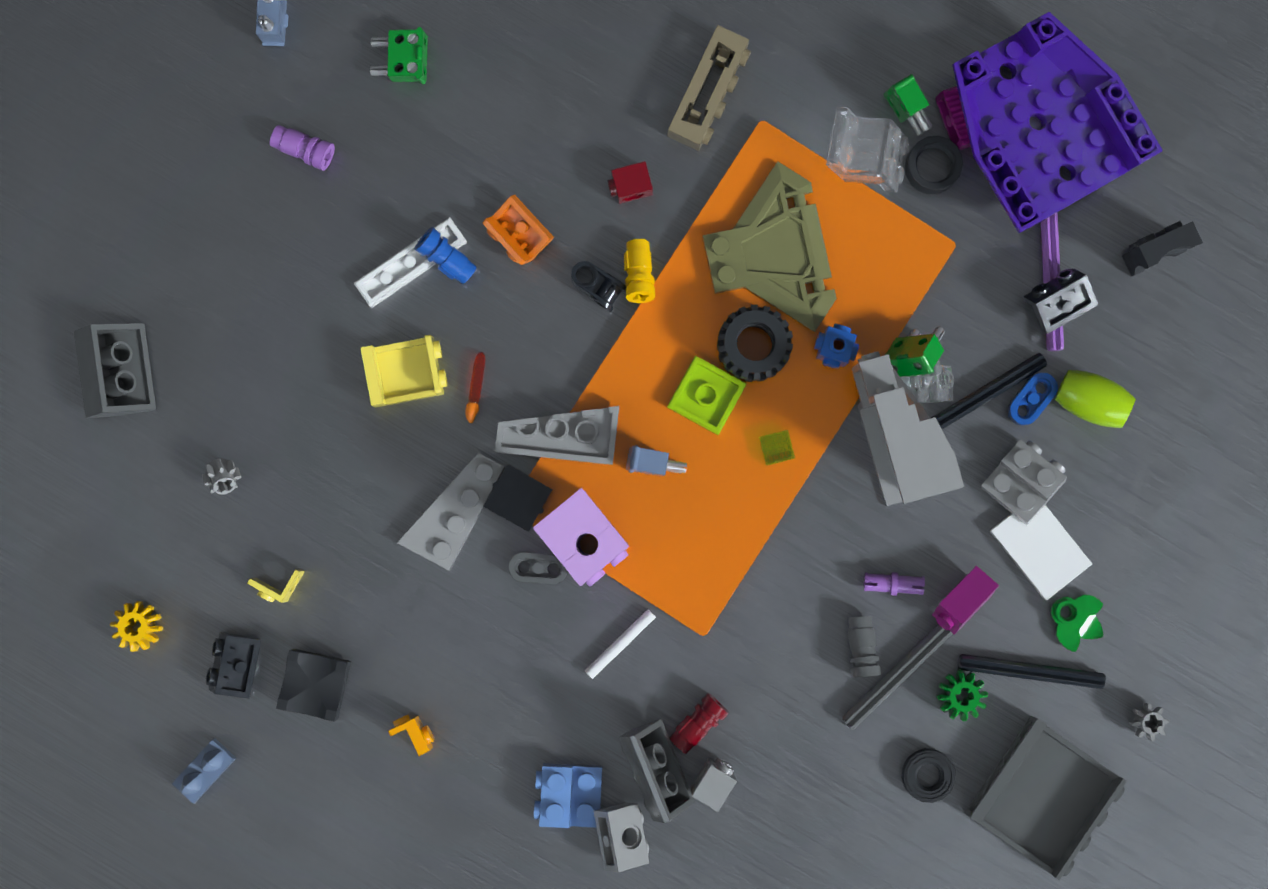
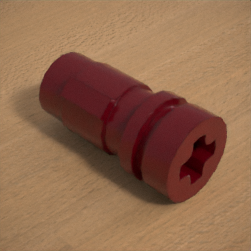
(698, 724)

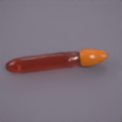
(475, 387)

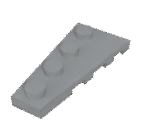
(568, 436)
(450, 518)

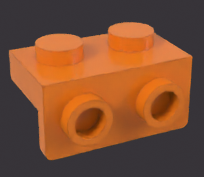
(518, 231)

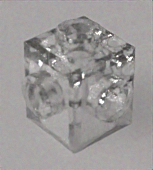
(934, 386)

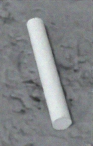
(620, 643)

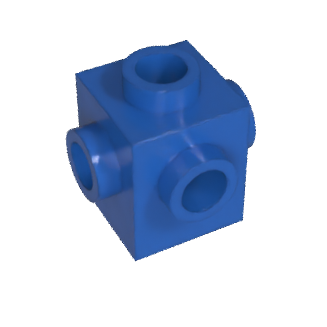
(831, 356)

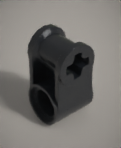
(599, 285)

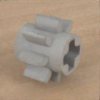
(221, 476)
(1153, 728)

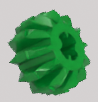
(969, 703)

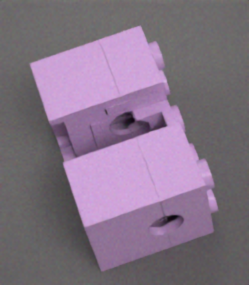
(566, 527)

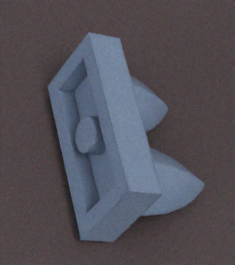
(204, 770)

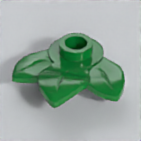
(1080, 621)

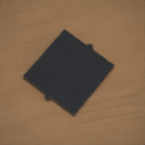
(517, 498)

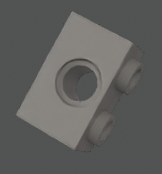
(713, 783)
(610, 825)

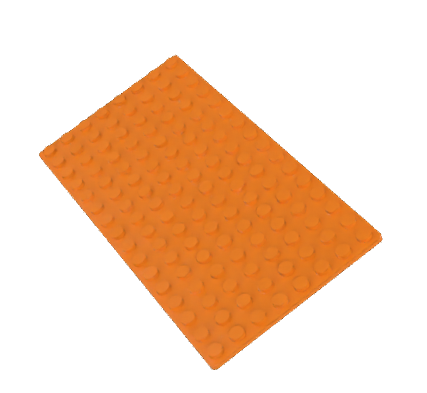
(705, 527)

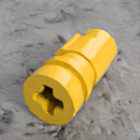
(639, 267)

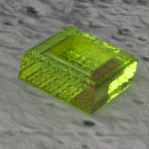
(776, 447)

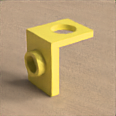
(270, 593)

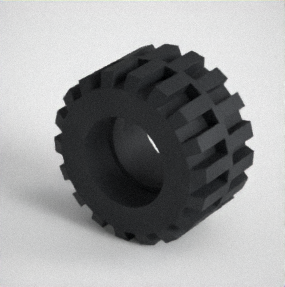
(772, 325)

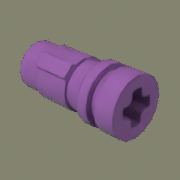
(300, 145)

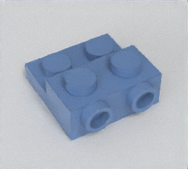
(568, 795)

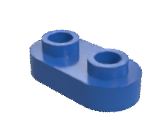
(1031, 399)

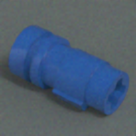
(448, 258)

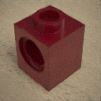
(630, 182)

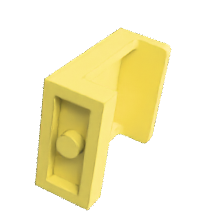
(403, 371)

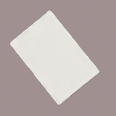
(1042, 551)

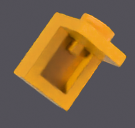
(420, 736)

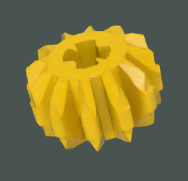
(129, 618)

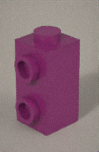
(965, 600)

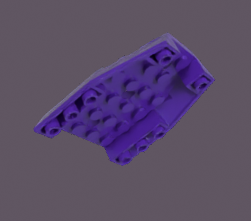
(1083, 115)

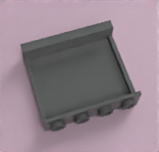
(1046, 798)

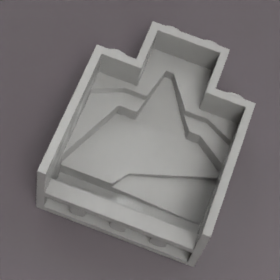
(904, 442)

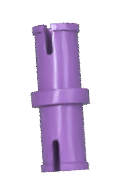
(894, 583)

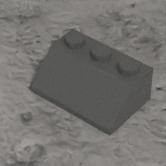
(114, 369)
(657, 771)

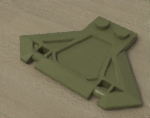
(776, 250)

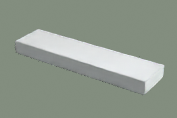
(403, 267)

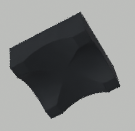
(1168, 242)
(313, 684)

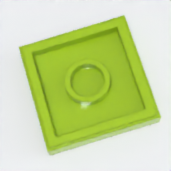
(706, 395)

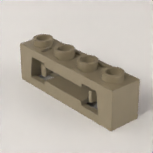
(730, 46)

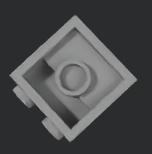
(1025, 481)

